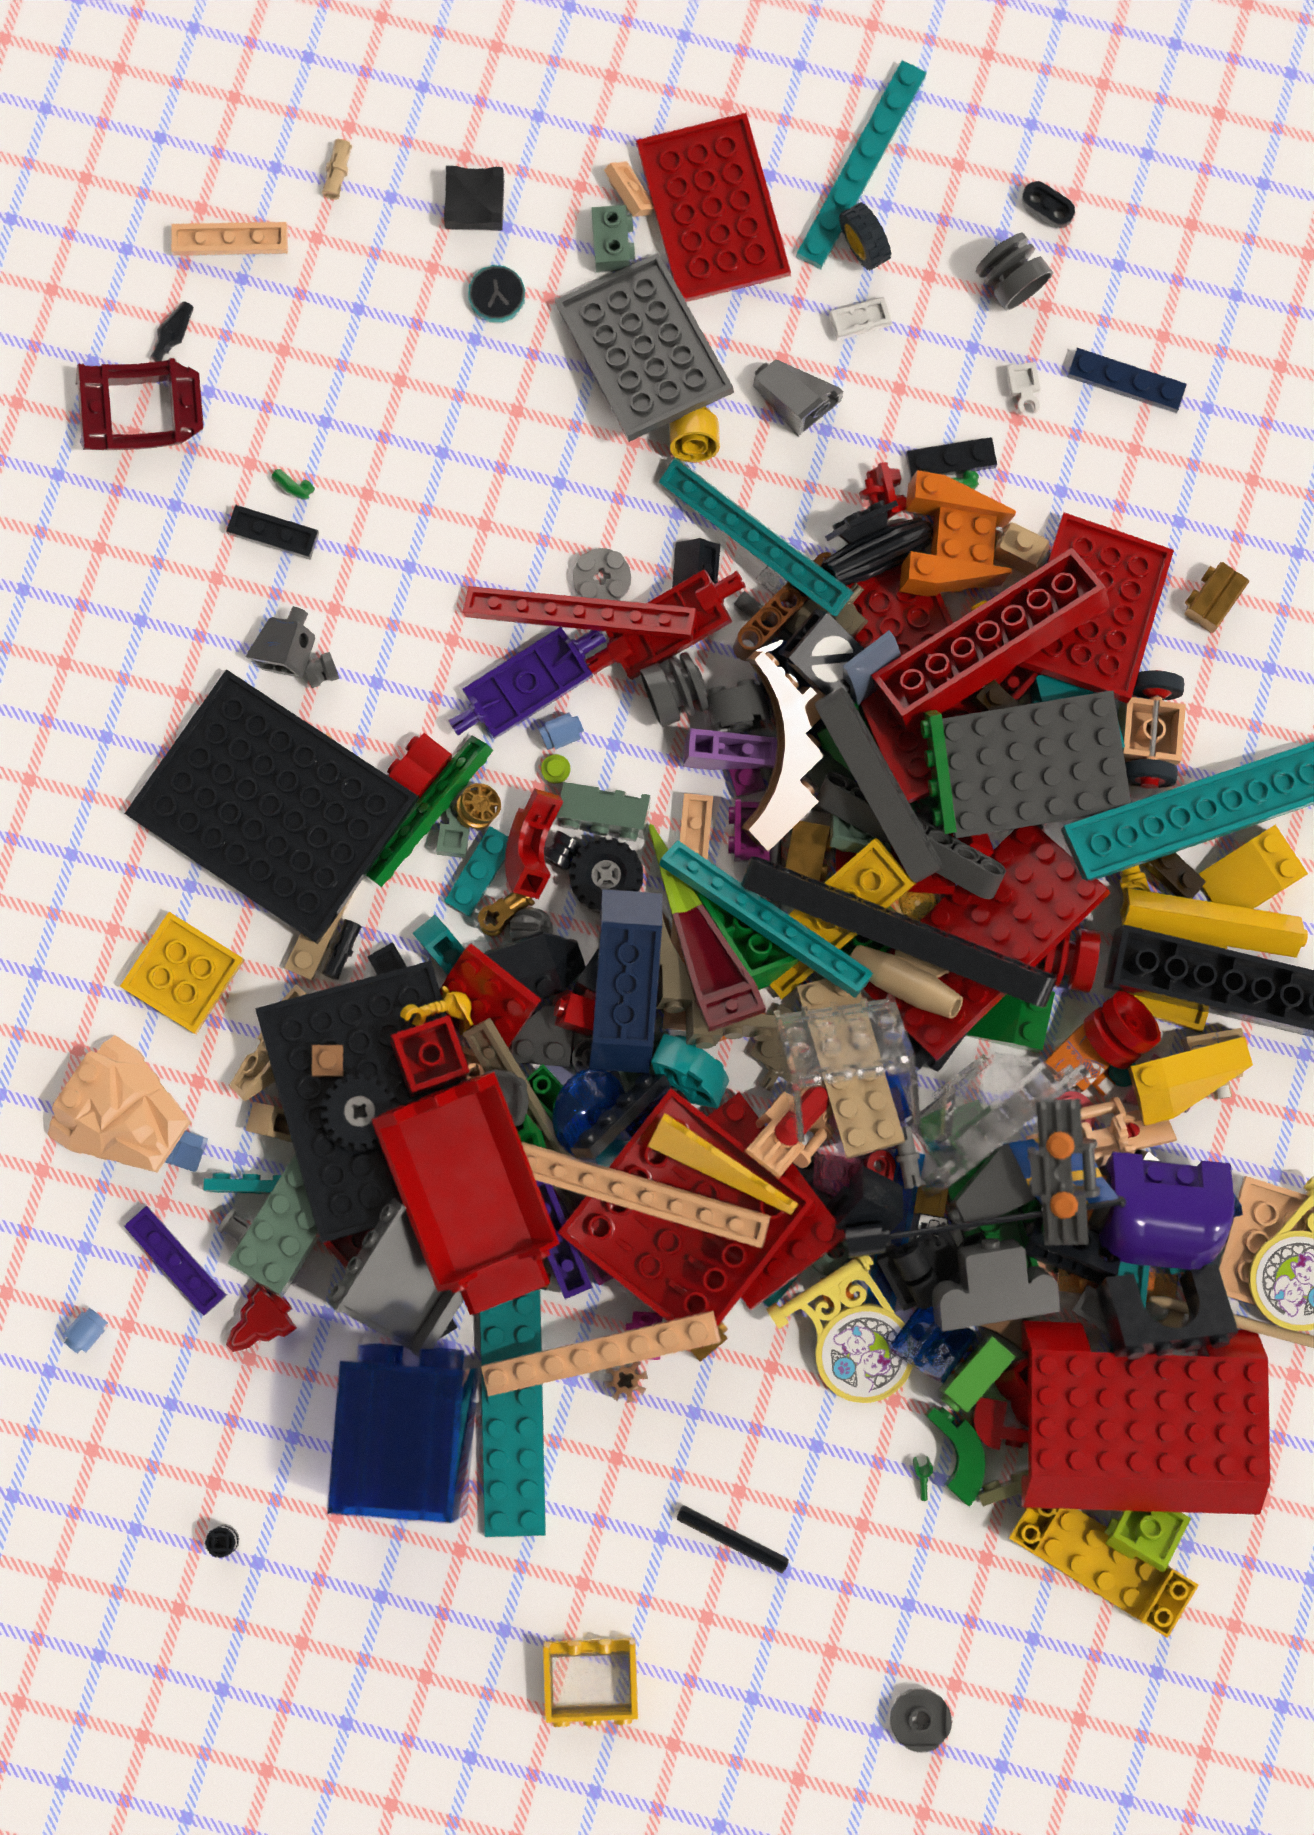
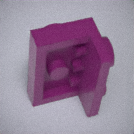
(740, 843)

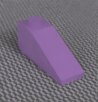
(728, 750)

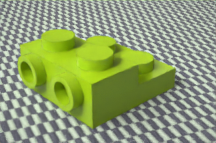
(1147, 1535)

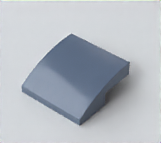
(873, 658)

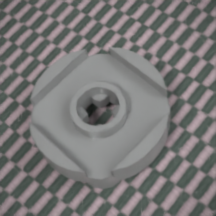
(602, 560)

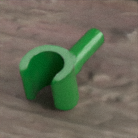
(923, 1473)

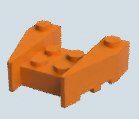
(960, 538)

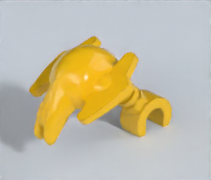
(454, 1003)

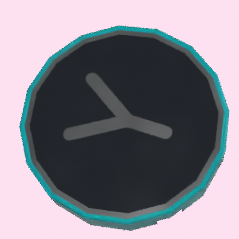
(496, 293)

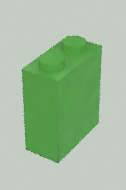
(975, 1374)

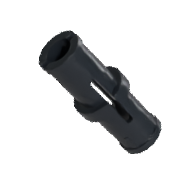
(341, 949)

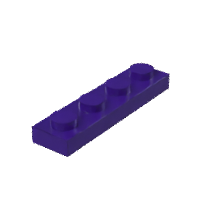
(175, 1260)

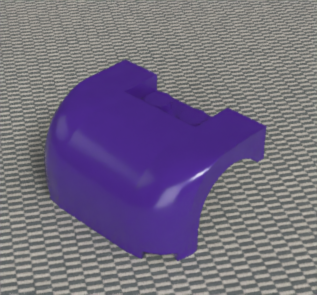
(1171, 1212)

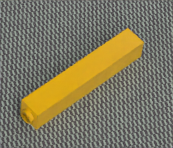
(1214, 923)

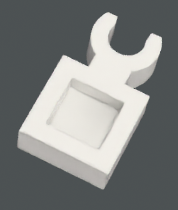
(1024, 382)

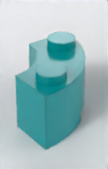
(691, 1071)

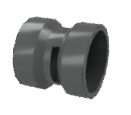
(321, 670)

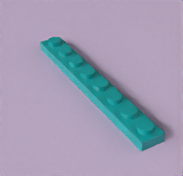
(861, 163)
(756, 537)
(766, 919)

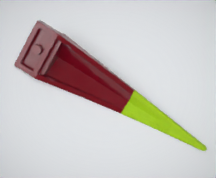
(717, 976)

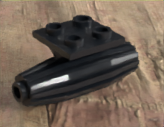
(873, 543)

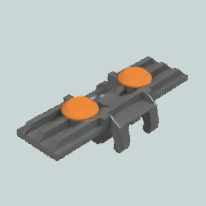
(1051, 1171)

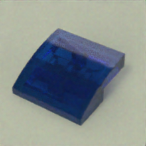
(930, 1349)

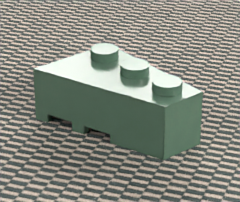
(604, 811)

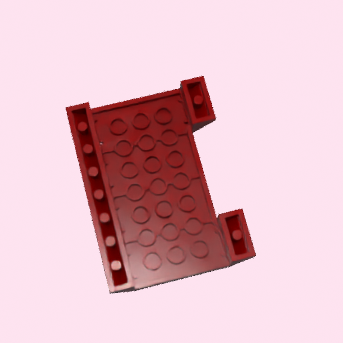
(1145, 1428)

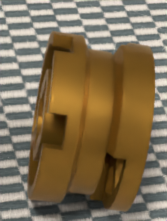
(477, 806)

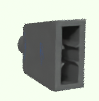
(283, 645)

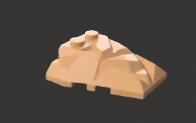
(118, 1109)

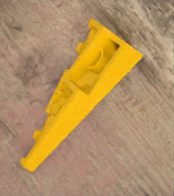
(690, 1149)

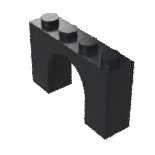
(1137, 1333)

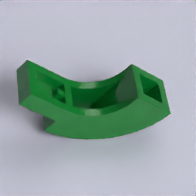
(970, 1457)

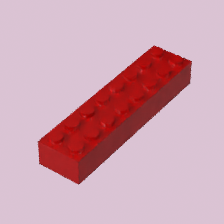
(991, 639)

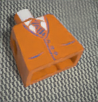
(1078, 1050)

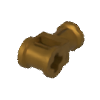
(504, 910)

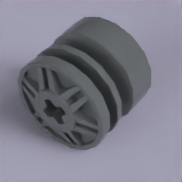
(1010, 267)
(674, 689)

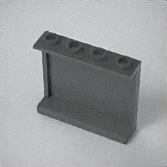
(392, 1285)

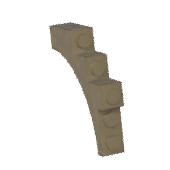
(676, 995)

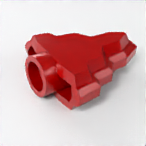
(261, 1320)

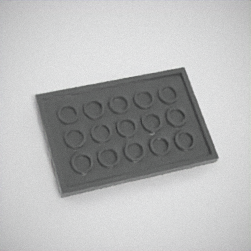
(644, 347)
(1035, 763)

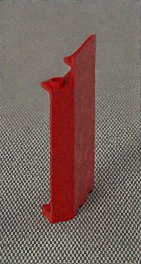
(469, 1192)

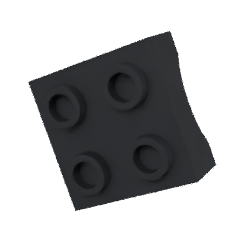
(474, 198)

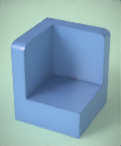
(188, 1151)

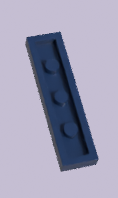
(1126, 380)

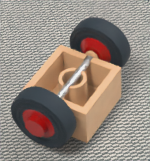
(1153, 729)

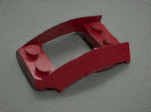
(95, 407)

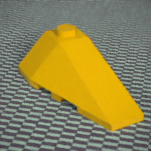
(1181, 1080)

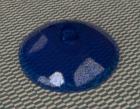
(582, 1102)

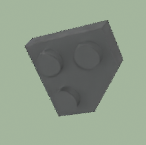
(544, 1042)

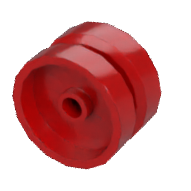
(1122, 1030)

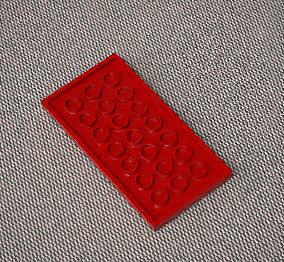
(912, 622)
(1025, 920)

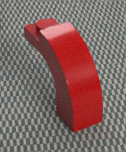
(526, 843)

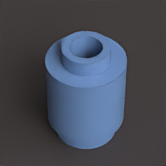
(561, 731)
(85, 1331)

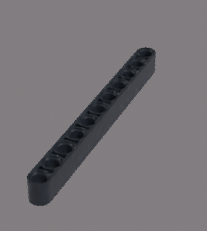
(899, 931)

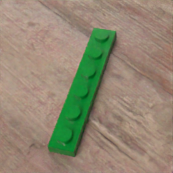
(429, 808)

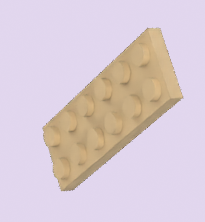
(860, 1106)

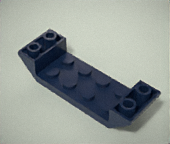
(626, 981)

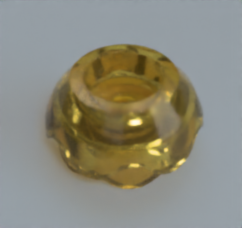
(908, 906)

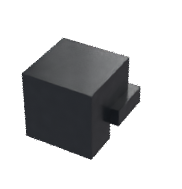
(868, 1201)

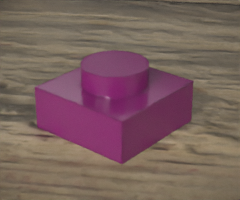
(746, 781)

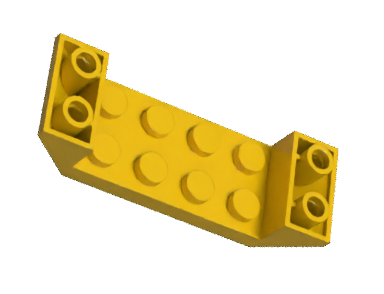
(1078, 1549)

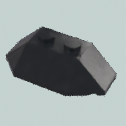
(541, 962)

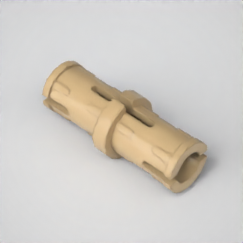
(337, 169)

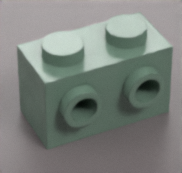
(611, 238)

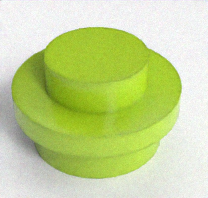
(555, 769)

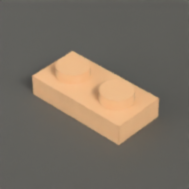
(629, 188)

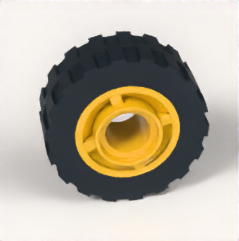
(865, 236)

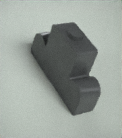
(993, 1287)

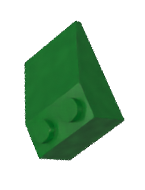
(1014, 1024)

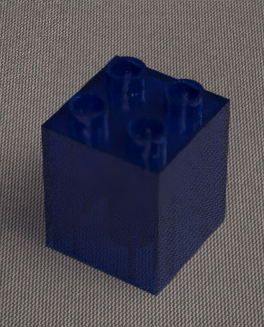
(403, 1435)

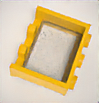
(590, 1681)

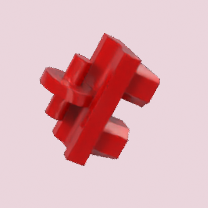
(881, 485)

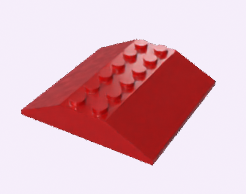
(672, 1264)

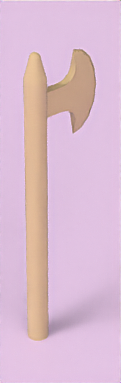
(1179, 1308)

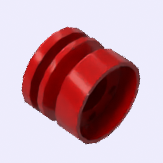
(1075, 960)

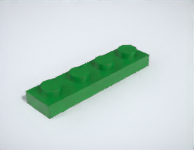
(937, 761)

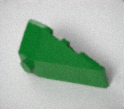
(757, 953)

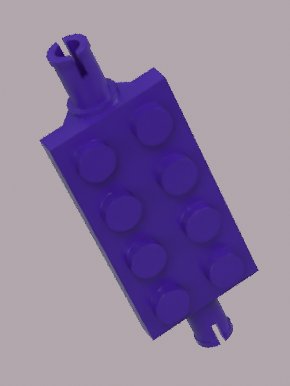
(527, 682)

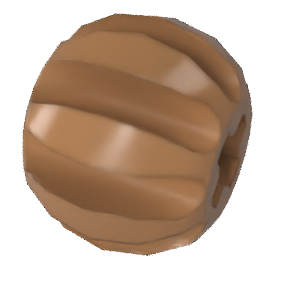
(624, 1389)

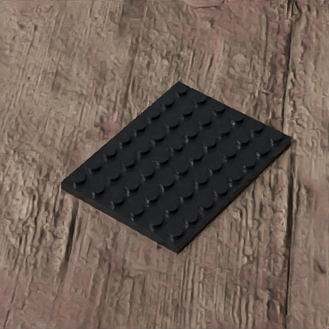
(272, 806)
(343, 1186)

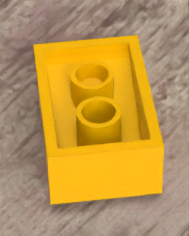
(1253, 871)

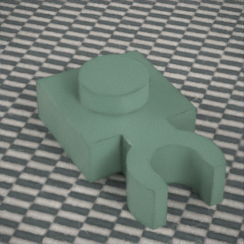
(452, 837)

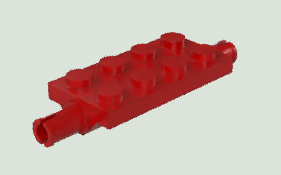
(641, 651)

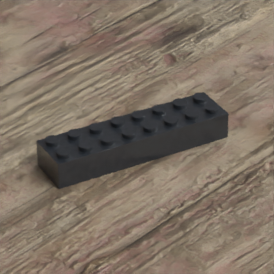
(1211, 979)

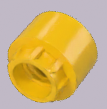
(695, 436)

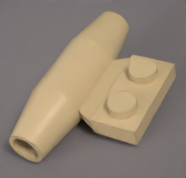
(910, 980)

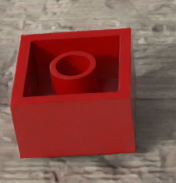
(429, 1056)

